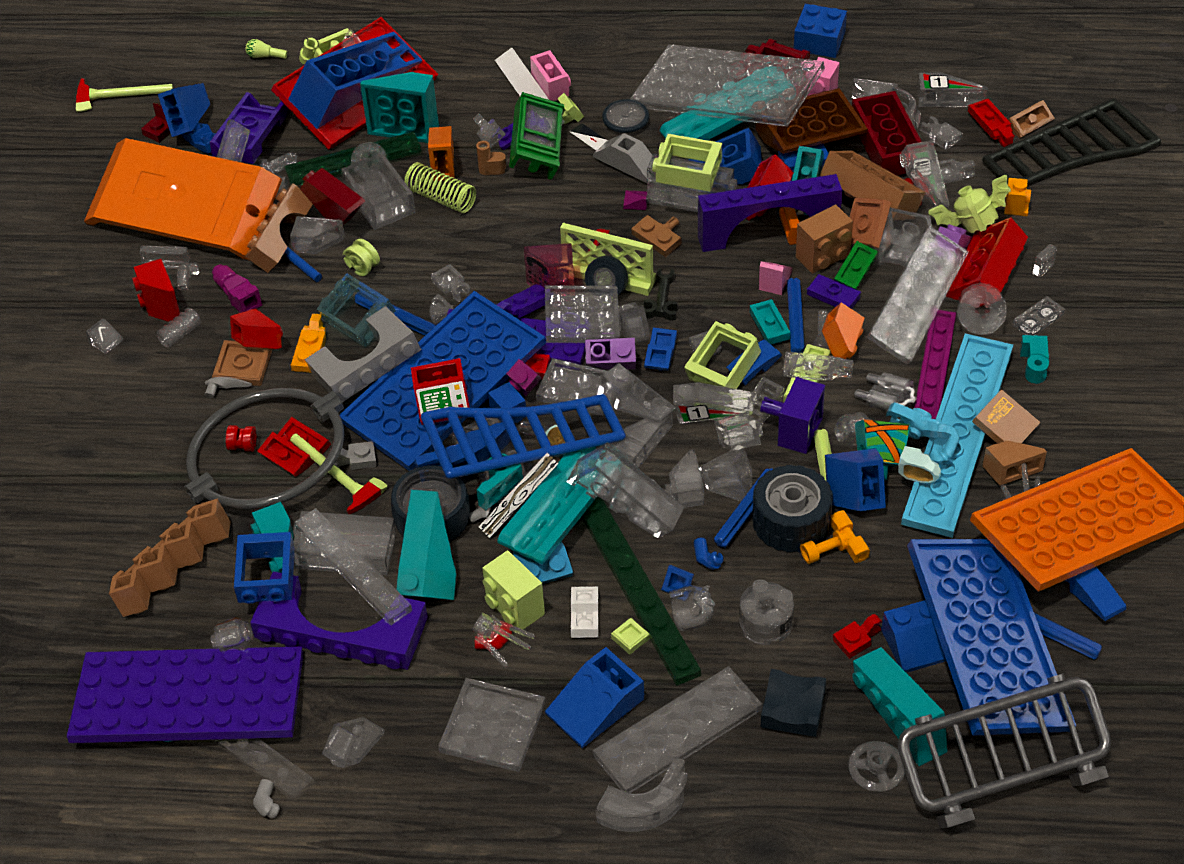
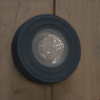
(607, 272)

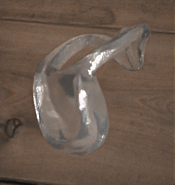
(911, 108)

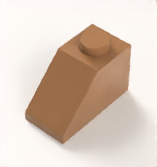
(1005, 460)

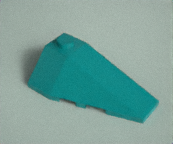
(426, 555)

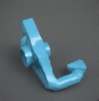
(923, 426)

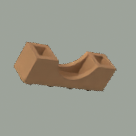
(268, 245)

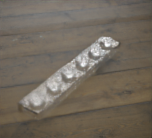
(353, 566)

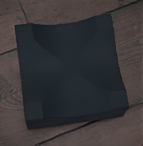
(793, 703)

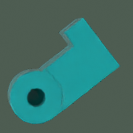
(1037, 354)

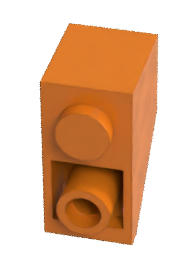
(842, 331)

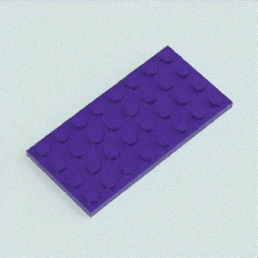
(186, 695)

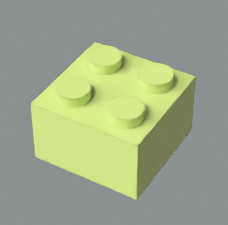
(513, 591)

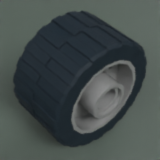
(791, 507)

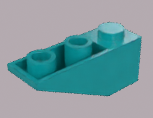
(272, 520)

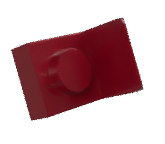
(156, 128)

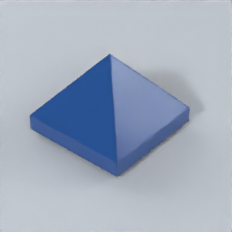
(676, 579)

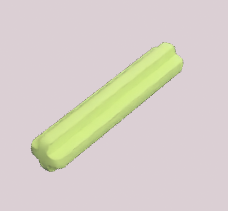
(822, 448)

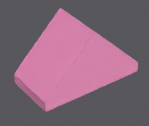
(773, 277)

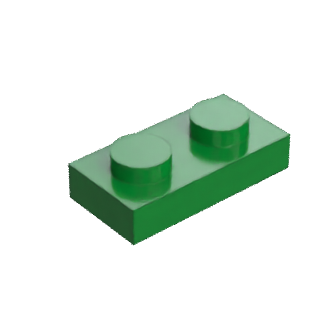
(856, 265)

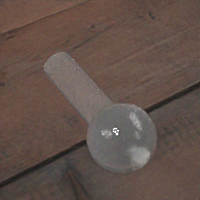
(819, 340)

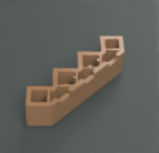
(158, 566)

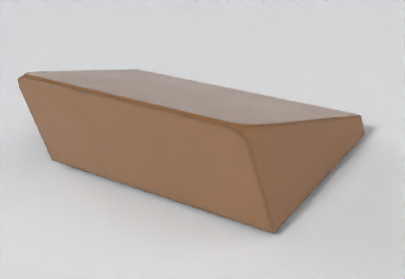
(1030, 119)

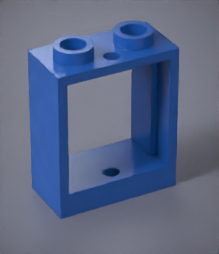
(264, 546)

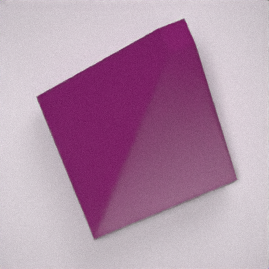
(635, 200)

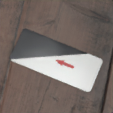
(588, 136)

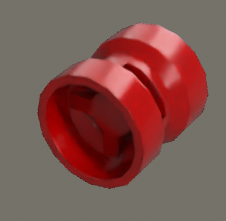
(241, 438)

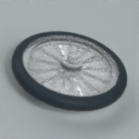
(625, 116)

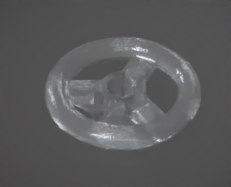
(877, 752)

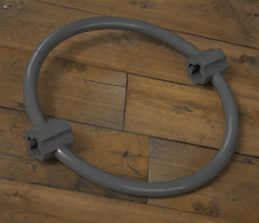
(324, 407)

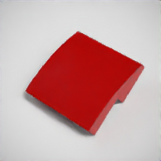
(285, 454)

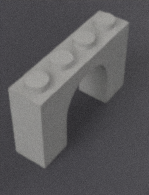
(349, 377)

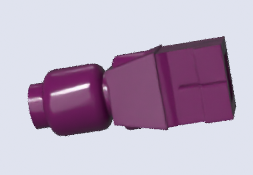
(237, 288)

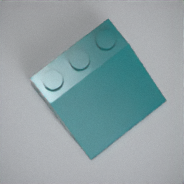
(400, 105)

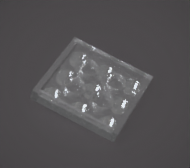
(581, 313)
(492, 724)

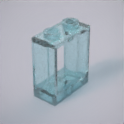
(338, 297)

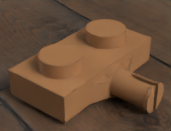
(658, 234)

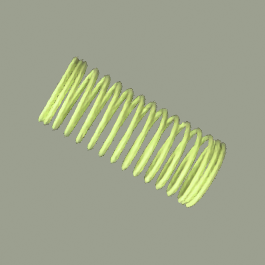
(459, 201)

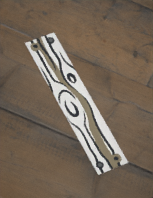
(518, 495)

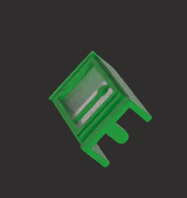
(537, 133)

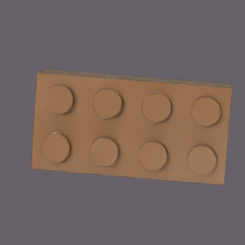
(868, 180)

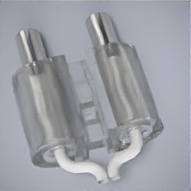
(889, 390)

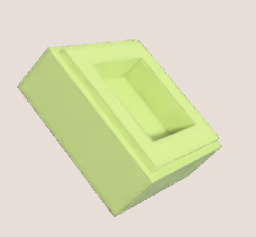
(630, 636)

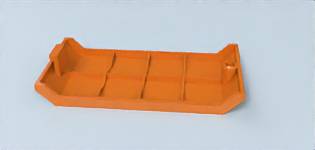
(184, 195)

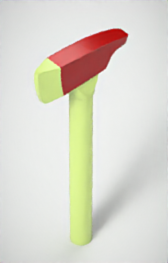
(86, 94)
(361, 494)

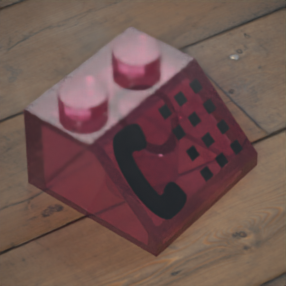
(549, 265)

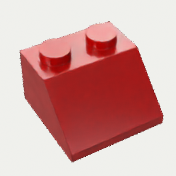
(155, 290)

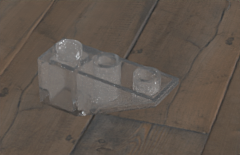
(633, 396)

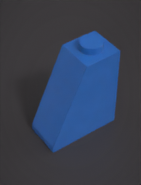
(184, 107)

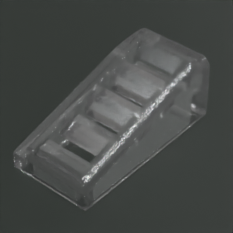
(770, 387)

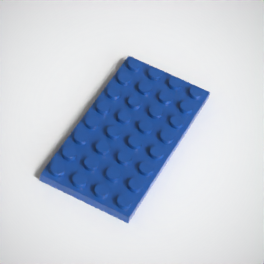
(488, 346)
(986, 631)

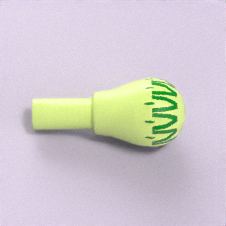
(258, 49)

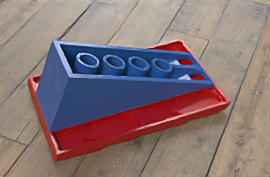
(328, 89)

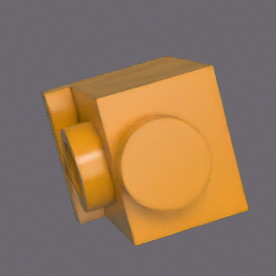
(1019, 198)

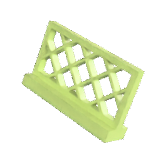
(639, 280)

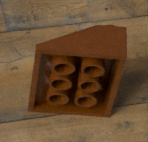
(819, 120)

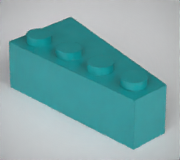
(898, 700)

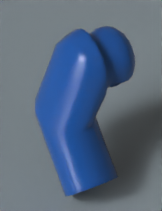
(707, 559)

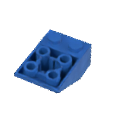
(596, 697)

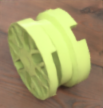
(361, 257)

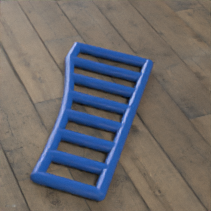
(506, 416)

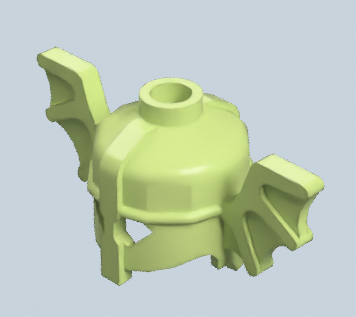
(974, 207)

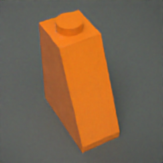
(441, 151)

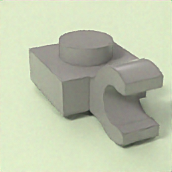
(358, 456)

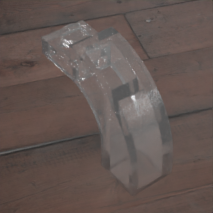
(645, 810)

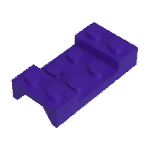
(256, 118)

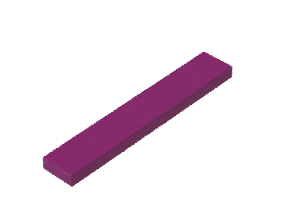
(935, 362)

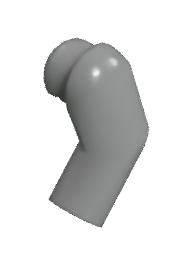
(263, 802)

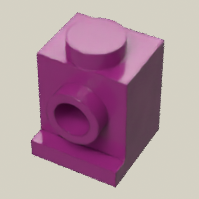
(523, 377)

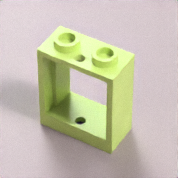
(692, 149)
(718, 332)

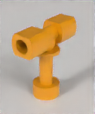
(842, 538)

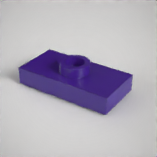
(833, 292)

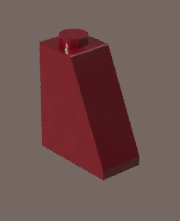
(331, 196)

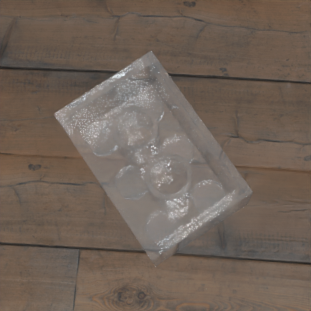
(382, 188)

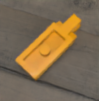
(310, 341)

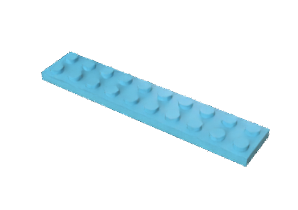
(971, 387)

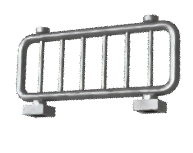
(951, 802)

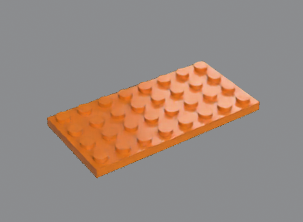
(1082, 519)

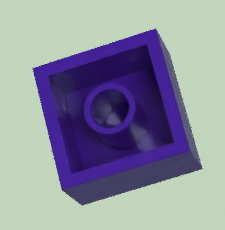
(798, 414)

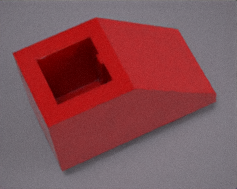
(255, 330)

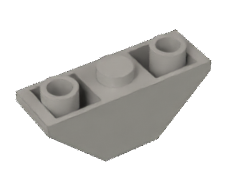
(626, 155)

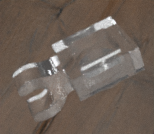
(489, 131)

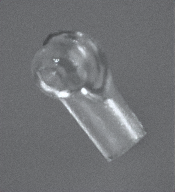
(183, 274)

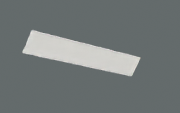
(519, 75)

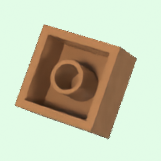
(824, 239)

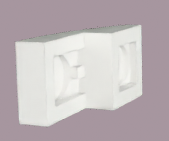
(584, 612)

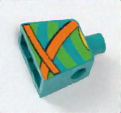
(884, 436)

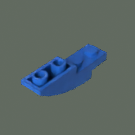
(477, 443)

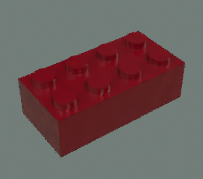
(887, 129)

